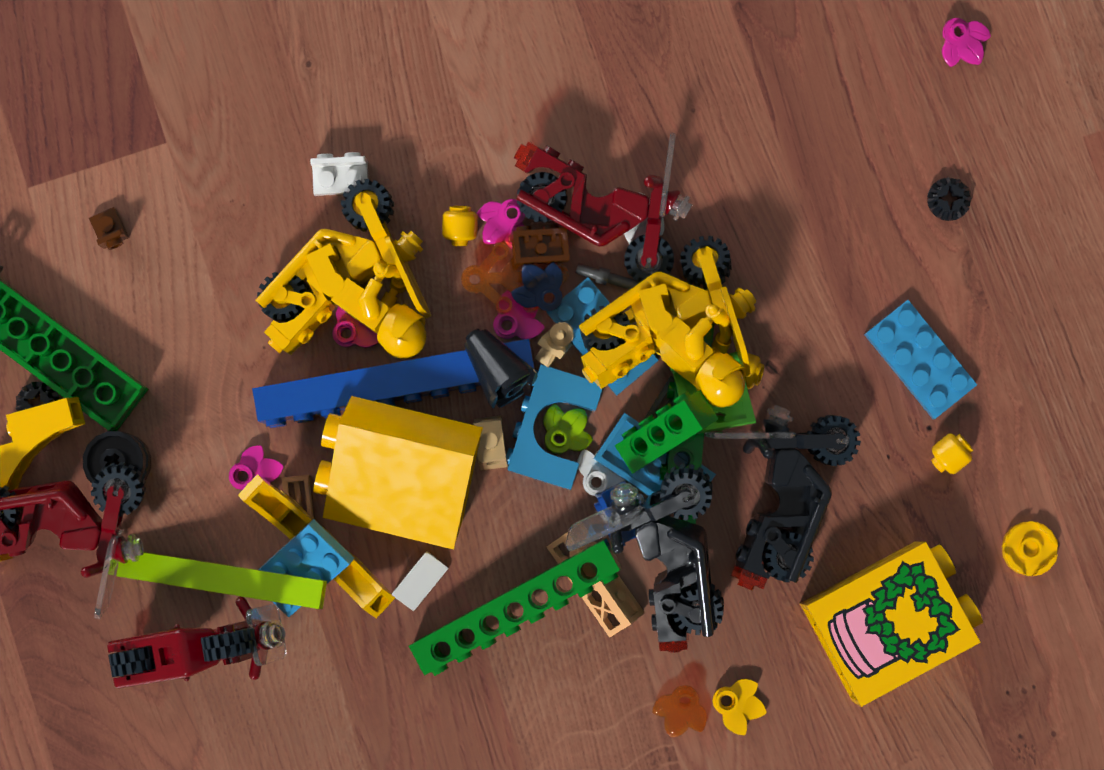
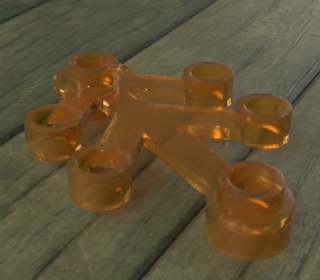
(507, 277)

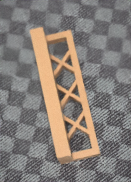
(615, 594)

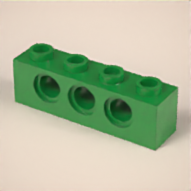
(666, 431)

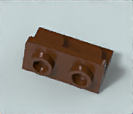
(539, 245)

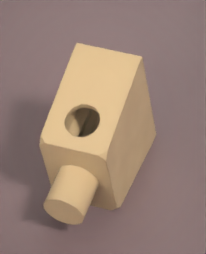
(492, 445)

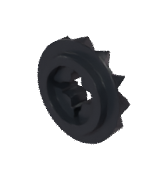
(941, 208)
(32, 391)

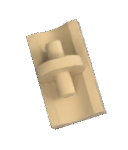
(555, 343)

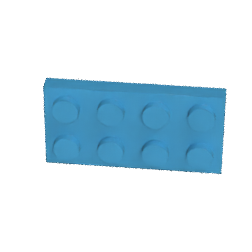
(572, 311)
(920, 359)
(647, 477)
(309, 555)

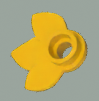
(742, 706)

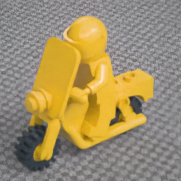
(331, 263)
(673, 323)

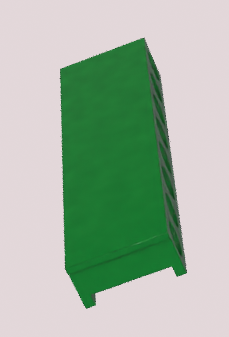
(66, 361)

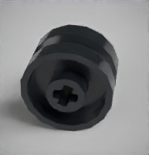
(113, 444)

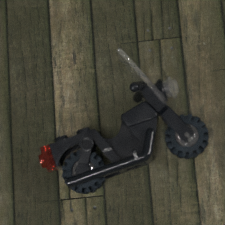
(800, 492)
(671, 540)

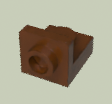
(109, 229)

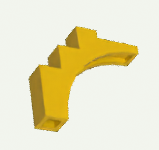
(31, 433)
(291, 519)

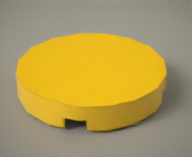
(1030, 548)

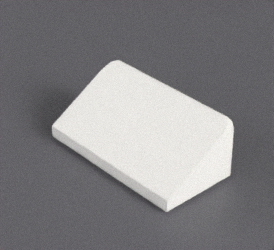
(420, 581)

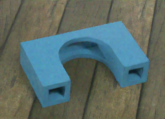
(527, 456)

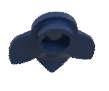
(537, 284)

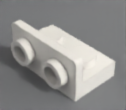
(335, 174)

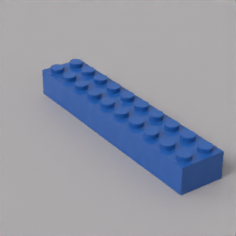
(383, 384)

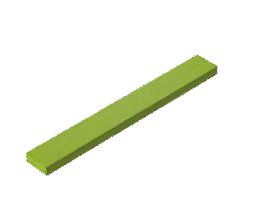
(226, 579)

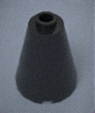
(497, 368)

